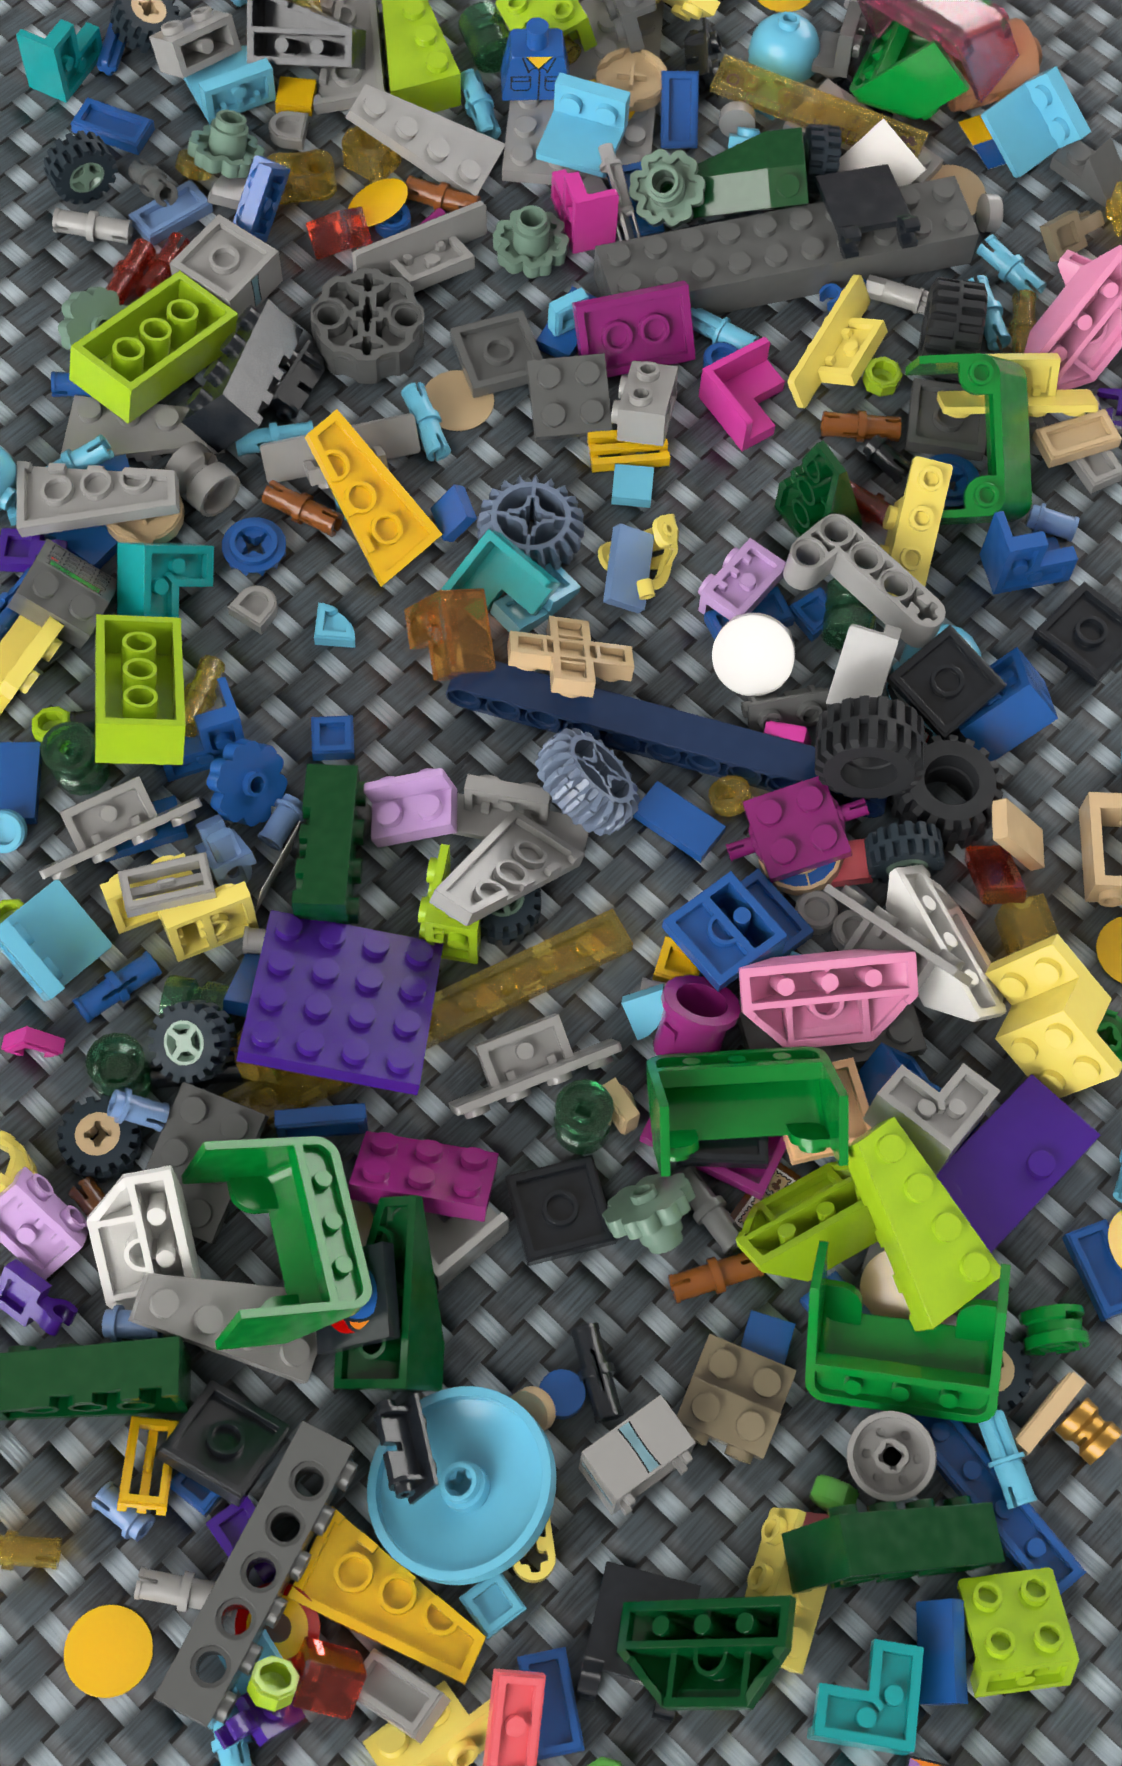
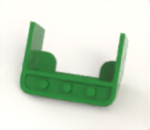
(907, 74)
(1007, 434)
(746, 1097)
(312, 1227)
(893, 1368)

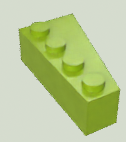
(419, 56)
(926, 1236)

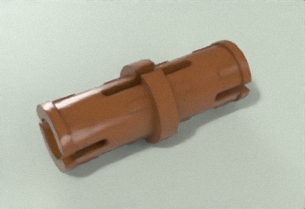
(438, 195)
(860, 426)
(302, 508)
(712, 1276)

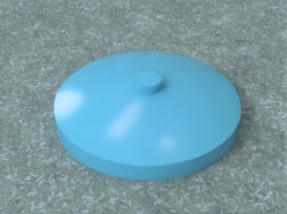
(490, 1495)

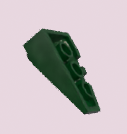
(755, 175)
(816, 490)
(416, 1357)

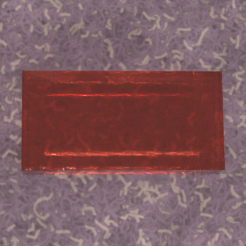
(995, 875)

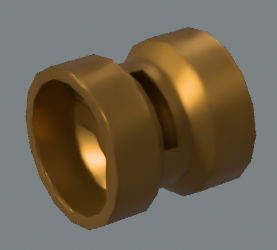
(1088, 1431)

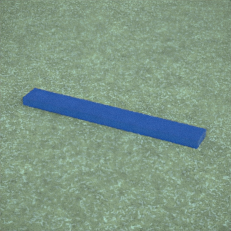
(966, 1469)

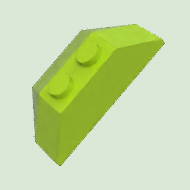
(786, 1226)

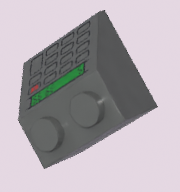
(65, 590)

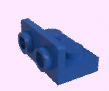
(261, 197)

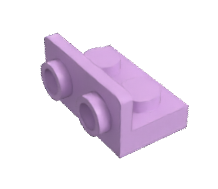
(742, 582)
(412, 807)
(39, 1224)

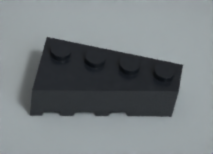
(242, 377)

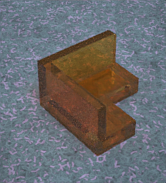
(455, 631)

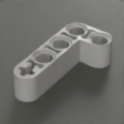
(912, 610)

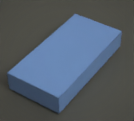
(158, 222)
(627, 564)

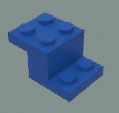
(736, 926)

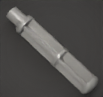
(613, 167)

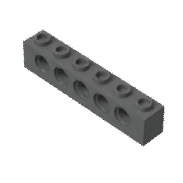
(182, 1687)

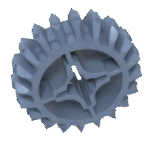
(556, 519)
(587, 781)

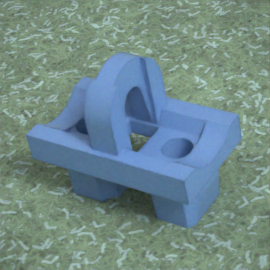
(224, 851)

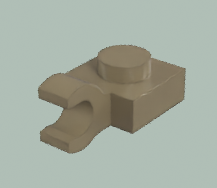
(1069, 232)

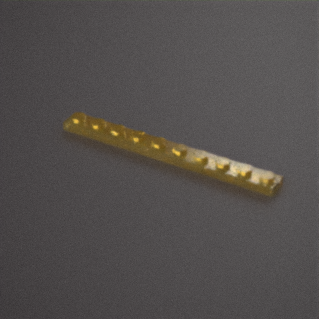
(469, 1003)

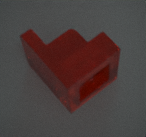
(339, 232)
(328, 1678)

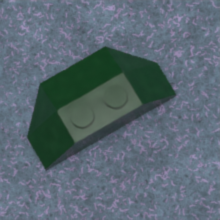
(707, 1649)

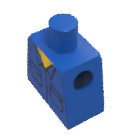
(533, 62)

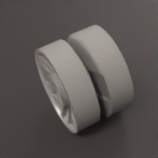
(871, 1441)

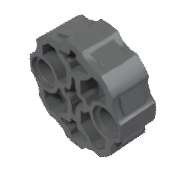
(341, 322)

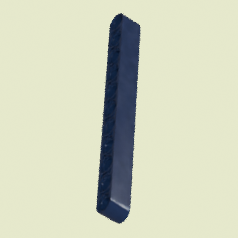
(644, 729)

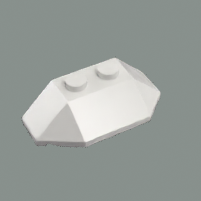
(933, 913)
(141, 1231)

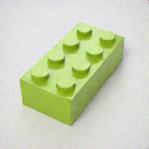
(152, 346)
(139, 690)

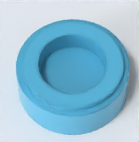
(12, 830)

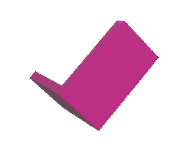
(587, 218)
(736, 387)

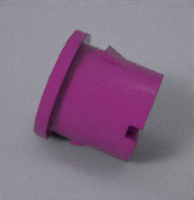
(694, 1016)

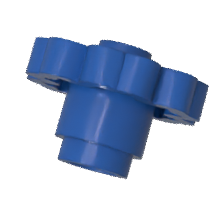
(246, 782)

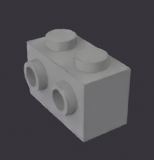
(195, 42)
(645, 403)

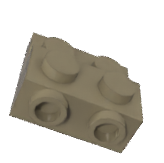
(735, 1399)

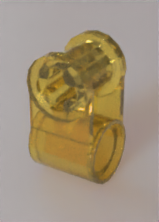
(310, 176)

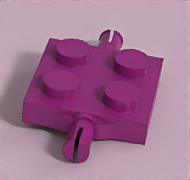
(796, 829)

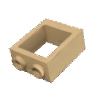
(1097, 811)

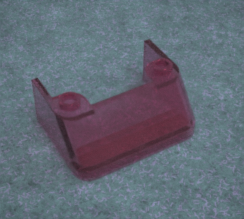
(964, 29)

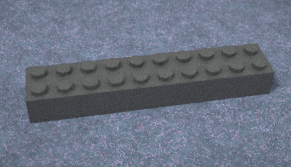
(788, 252)

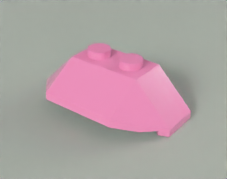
(1084, 322)
(828, 995)

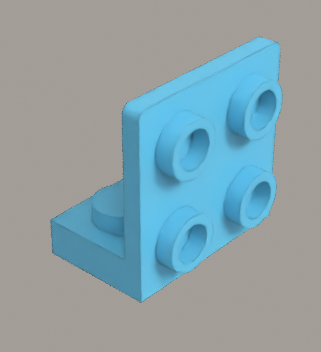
(232, 85)
(583, 120)
(1035, 121)
(51, 940)

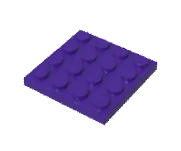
(341, 1003)

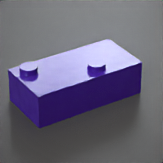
(1015, 1160)

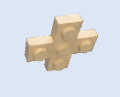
(570, 657)

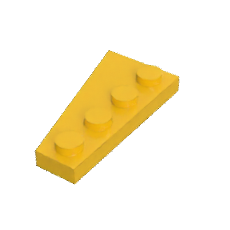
(375, 504)
(383, 1601)

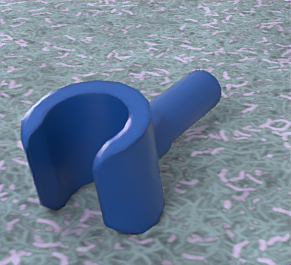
(831, 291)

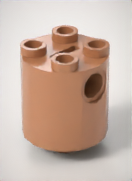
(1023, 68)

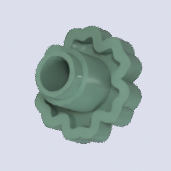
(225, 146)
(675, 205)
(531, 242)
(86, 312)
(651, 1211)

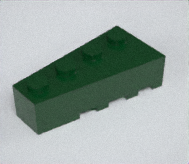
(329, 845)
(96, 1380)
(892, 1543)

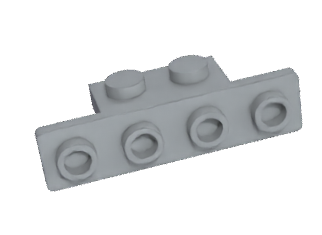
(428, 251)
(294, 459)
(490, 800)
(110, 820)
(879, 932)
(526, 1059)

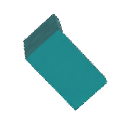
(61, 59)
(502, 568)
(153, 573)
(883, 1714)

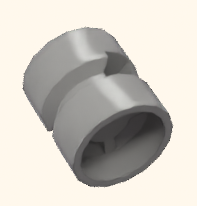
(205, 480)

